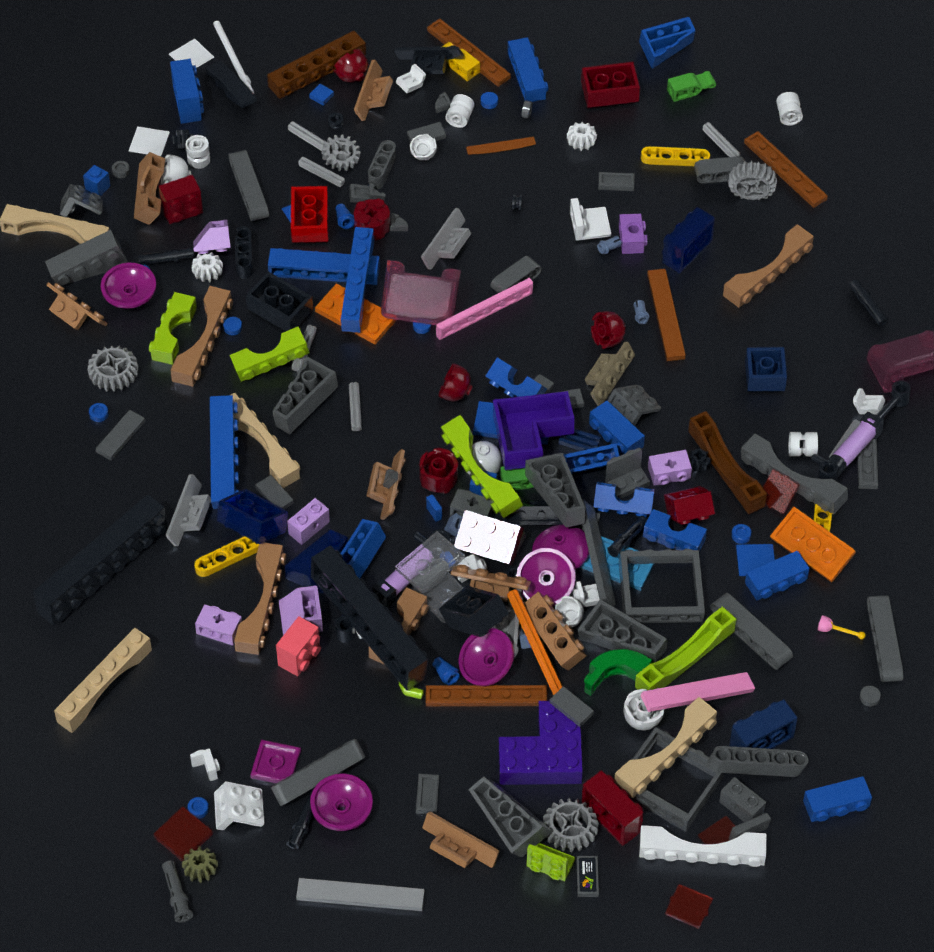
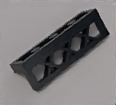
(533, 513)

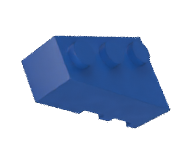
(666, 40)

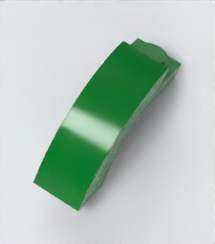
(614, 662)

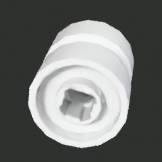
(789, 108)
(460, 110)
(197, 151)
(810, 444)

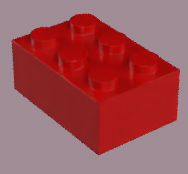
(309, 214)

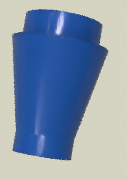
(344, 216)
(447, 672)

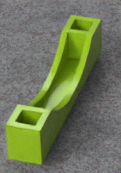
(501, 494)
(708, 636)

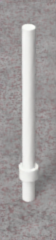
(232, 55)

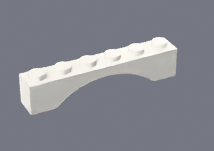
(660, 844)

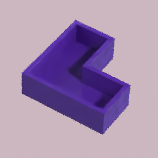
(525, 420)
(545, 758)

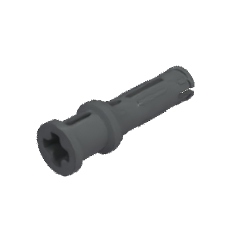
(178, 899)

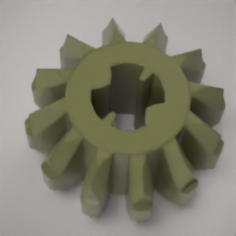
(199, 864)

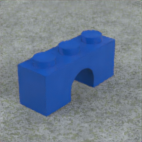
(502, 375)
(607, 499)
(658, 530)

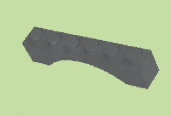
(823, 492)

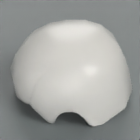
(423, 147)
(571, 610)

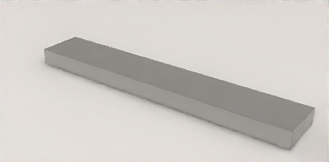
(360, 894)

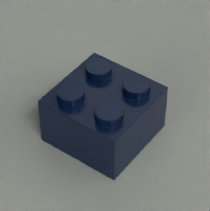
(765, 369)

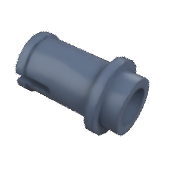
(606, 246)
(640, 310)

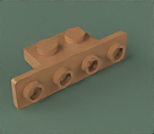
(373, 92)
(70, 310)
(378, 491)
(495, 583)
(457, 843)

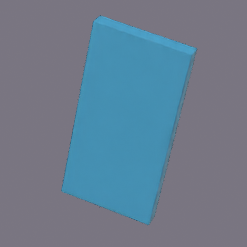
(637, 572)

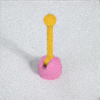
(826, 625)

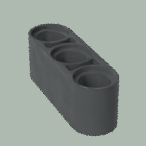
(382, 164)
(716, 169)
(518, 272)

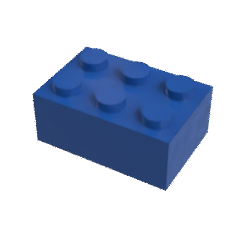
(186, 90)

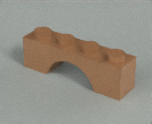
(149, 173)
(411, 608)

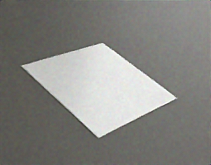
(192, 50)
(149, 140)

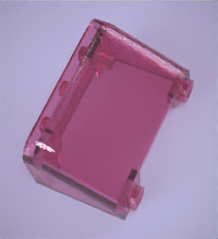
(419, 296)
(902, 358)

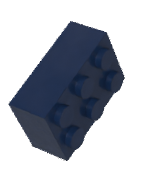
(765, 727)

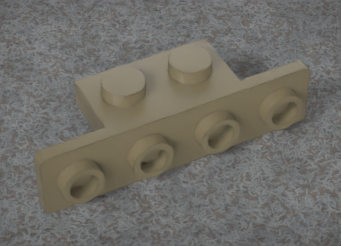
(608, 371)

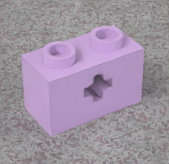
(669, 467)
(308, 521)
(218, 624)

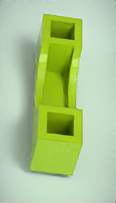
(179, 310)
(289, 348)

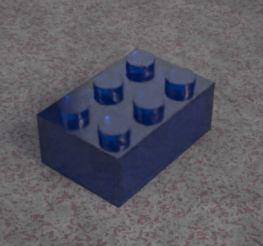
(688, 239)
(252, 516)

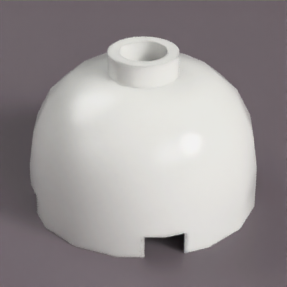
(175, 169)
(487, 456)
(637, 713)

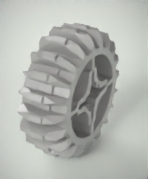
(752, 181)
(105, 376)
(568, 814)

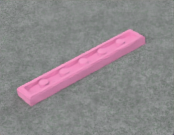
(484, 308)
(705, 689)

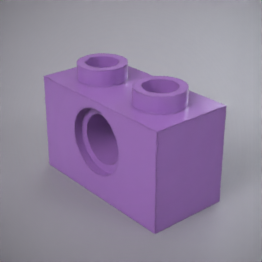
(631, 233)

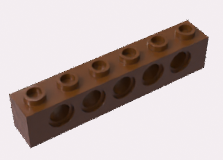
(313, 65)

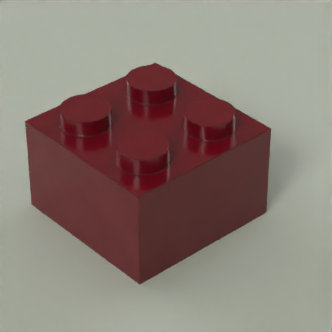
(181, 199)
(689, 504)

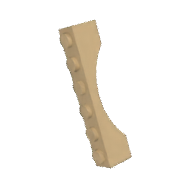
(21, 220)
(281, 466)
(79, 703)
(638, 773)

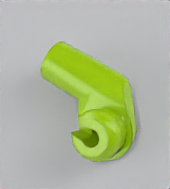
(413, 692)

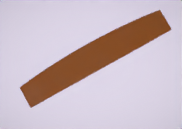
(501, 146)

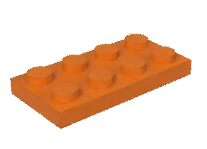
(373, 323)
(815, 544)

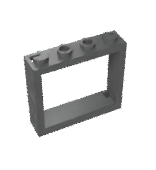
(661, 614)
(660, 806)

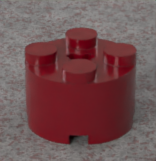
(373, 214)
(438, 470)

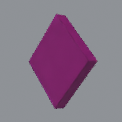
(275, 761)

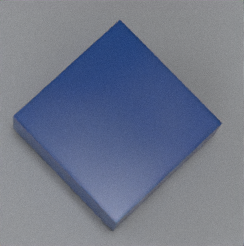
(321, 94)
(434, 507)

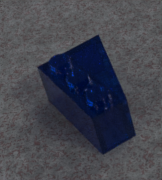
(300, 567)

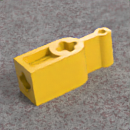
(466, 67)

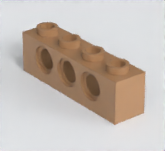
(573, 652)

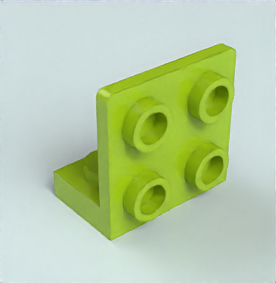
(549, 861)

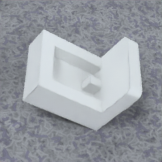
(411, 80)
(868, 403)
(472, 562)
(586, 595)
(205, 757)

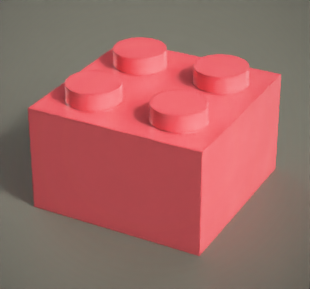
(298, 646)

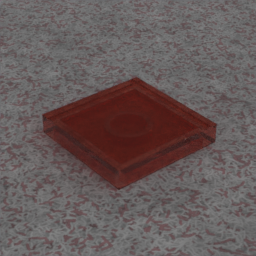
(182, 833)

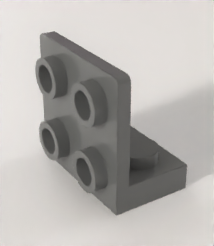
(77, 195)
(633, 402)
(626, 473)

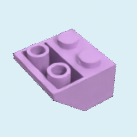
(213, 237)
(302, 603)

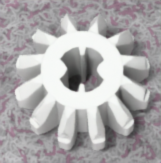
(581, 136)
(207, 267)

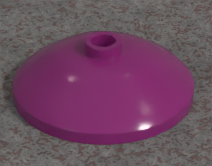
(128, 285)
(568, 540)
(547, 562)
(479, 652)
(338, 792)

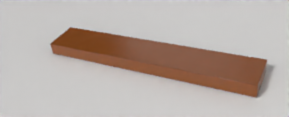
(488, 67)
(785, 169)
(666, 315)
(485, 695)

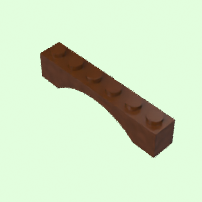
(743, 486)

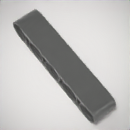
(248, 185)
(754, 632)
(885, 638)
(757, 761)
(312, 774)

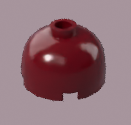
(352, 67)
(607, 329)
(456, 384)

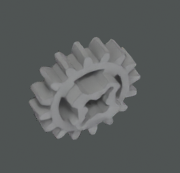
(341, 151)

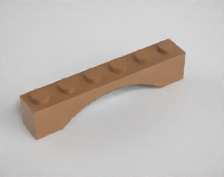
(744, 286)
(189, 364)
(251, 631)

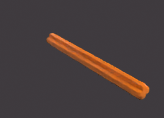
(534, 641)

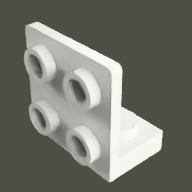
(589, 222)
(238, 804)

